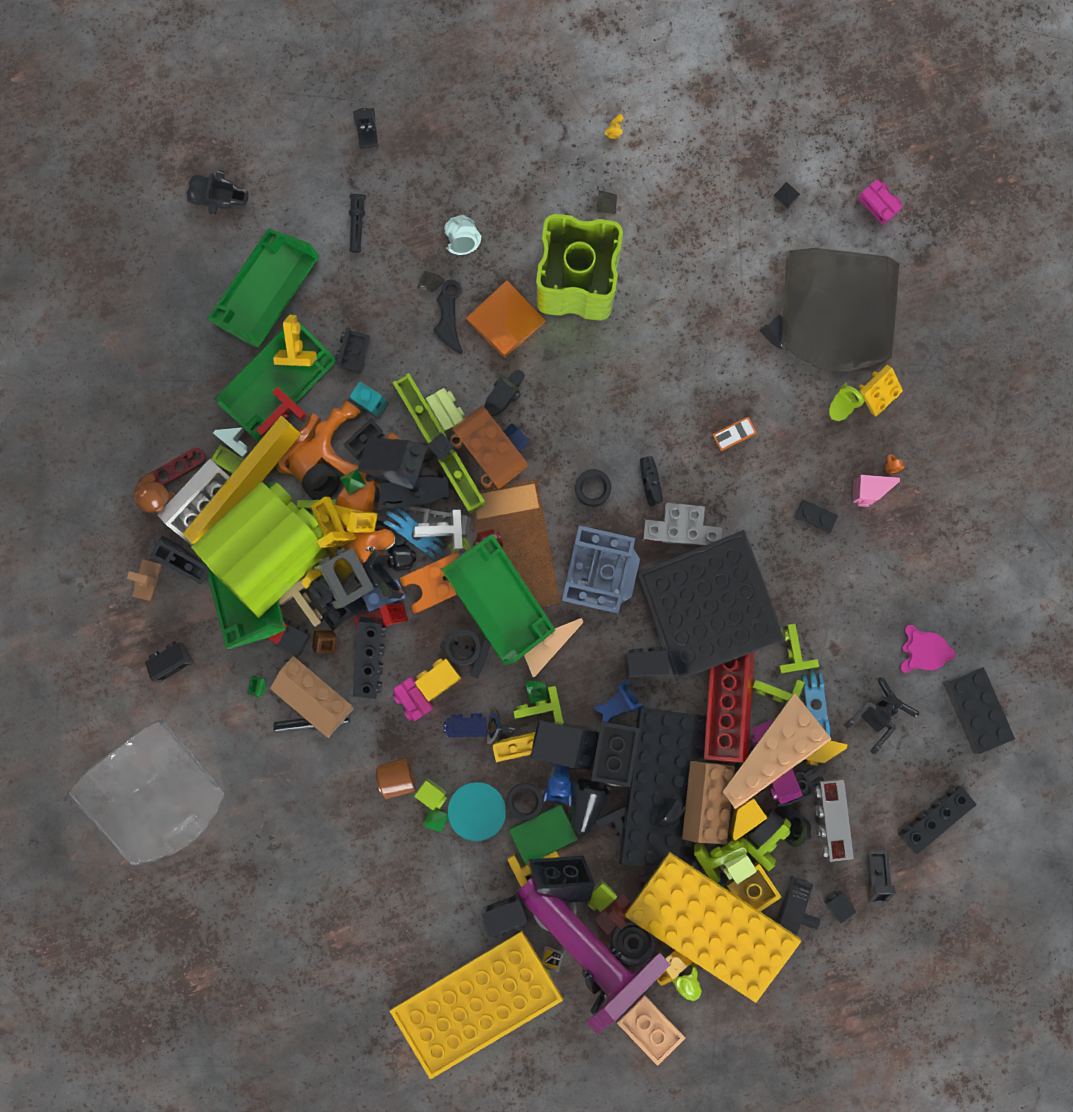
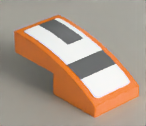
(735, 433)

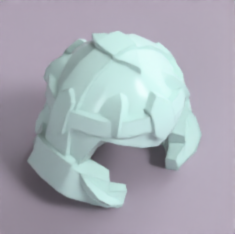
(462, 235)

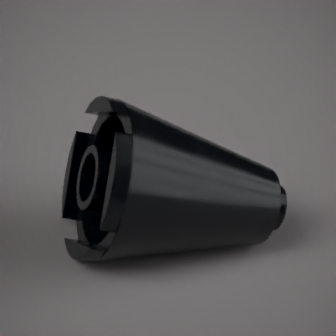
(587, 804)

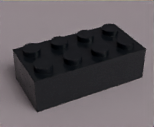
(978, 710)

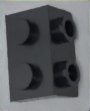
(352, 350)

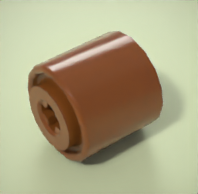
(395, 778)

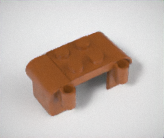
(489, 447)

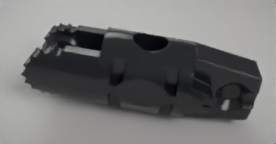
(651, 480)

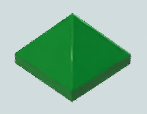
(353, 481)
(256, 686)

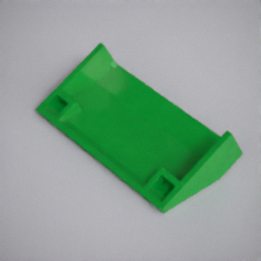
(263, 286)
(250, 393)
(498, 600)
(237, 621)

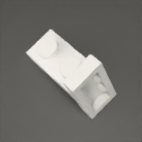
(443, 529)

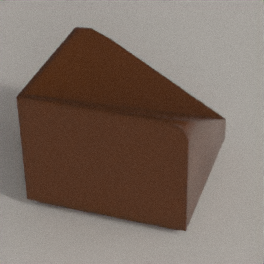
(324, 642)

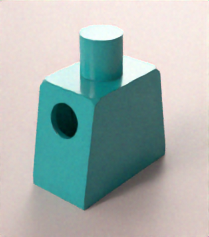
(368, 400)

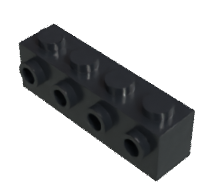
(368, 657)
(936, 819)

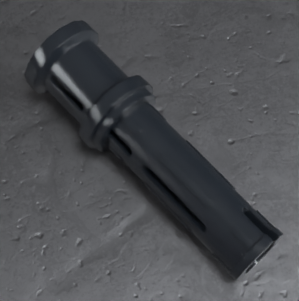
(359, 213)

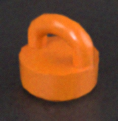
(893, 464)

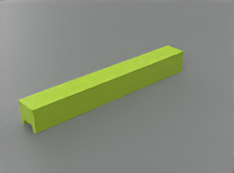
(431, 429)

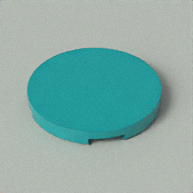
(476, 811)

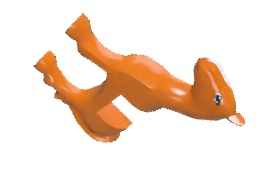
(312, 451)

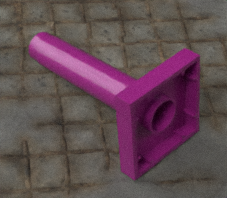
(618, 983)

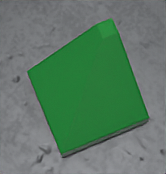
(536, 691)
(435, 820)

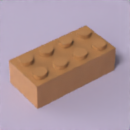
(706, 805)

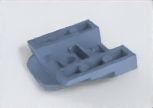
(601, 570)

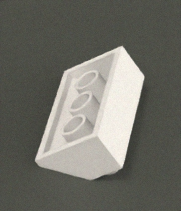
(193, 498)

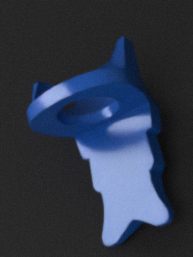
(622, 702)
(559, 785)

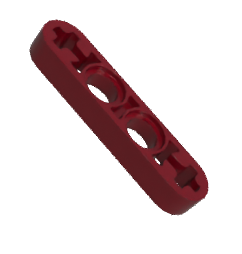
(170, 466)

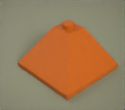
(505, 319)

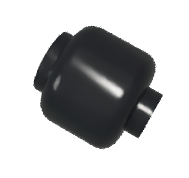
(401, 557)

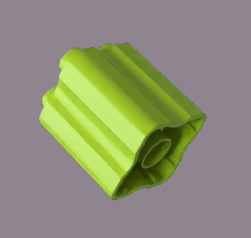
(578, 266)
(262, 547)

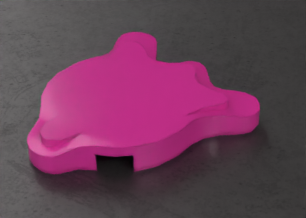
(925, 650)

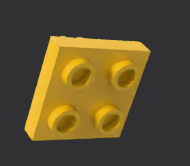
(881, 390)

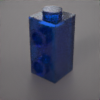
(466, 726)

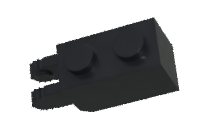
(322, 592)

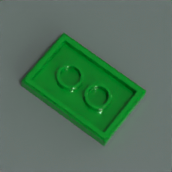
(543, 834)

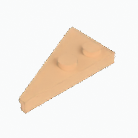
(545, 650)

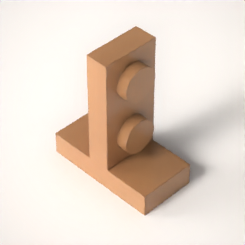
(145, 580)

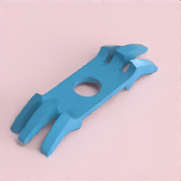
(406, 528)
(816, 693)

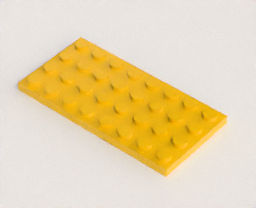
(712, 927)
(476, 1004)

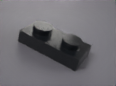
(816, 516)

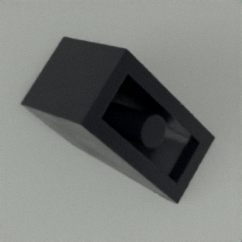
(338, 616)

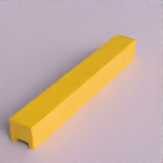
(245, 478)

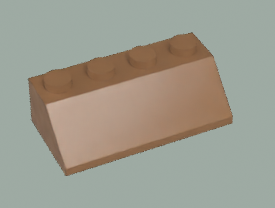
(311, 697)

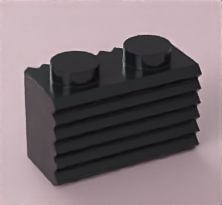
(357, 442)

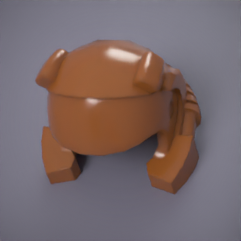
(151, 495)

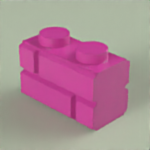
(880, 201)
(412, 699)

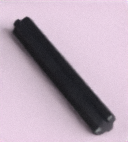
(297, 724)

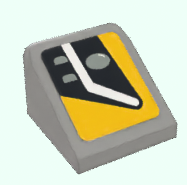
(552, 958)

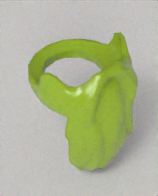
(845, 403)
(688, 984)

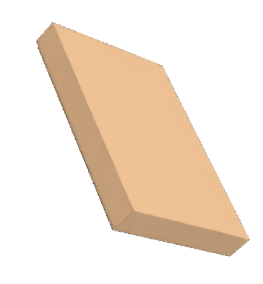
(650, 1029)

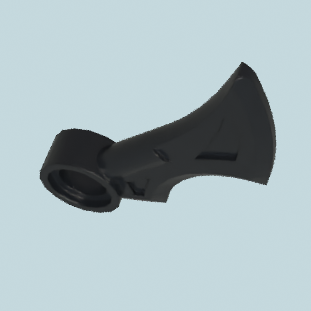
(446, 327)

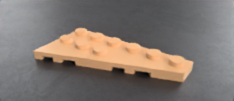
(784, 745)

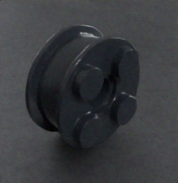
(633, 955)

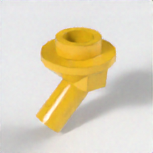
(614, 129)

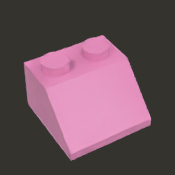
(869, 488)

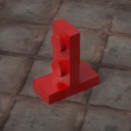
(283, 410)
(390, 614)

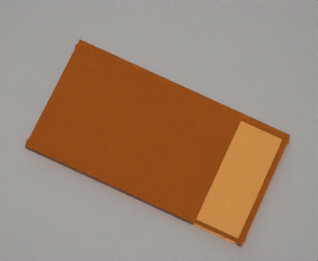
(520, 520)

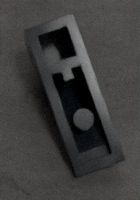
(179, 559)

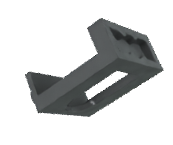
(326, 566)

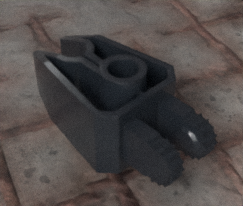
(504, 393)
(805, 786)

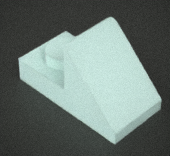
(230, 437)

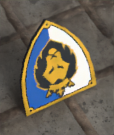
(496, 728)

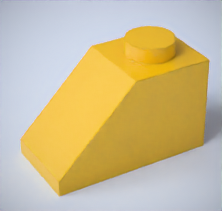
(826, 752)

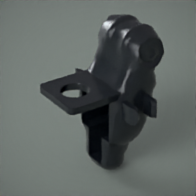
(215, 192)

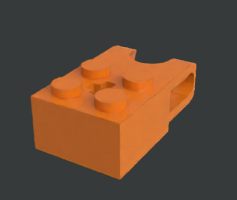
(432, 582)

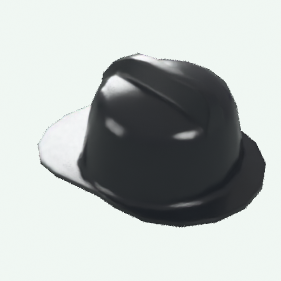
(799, 828)

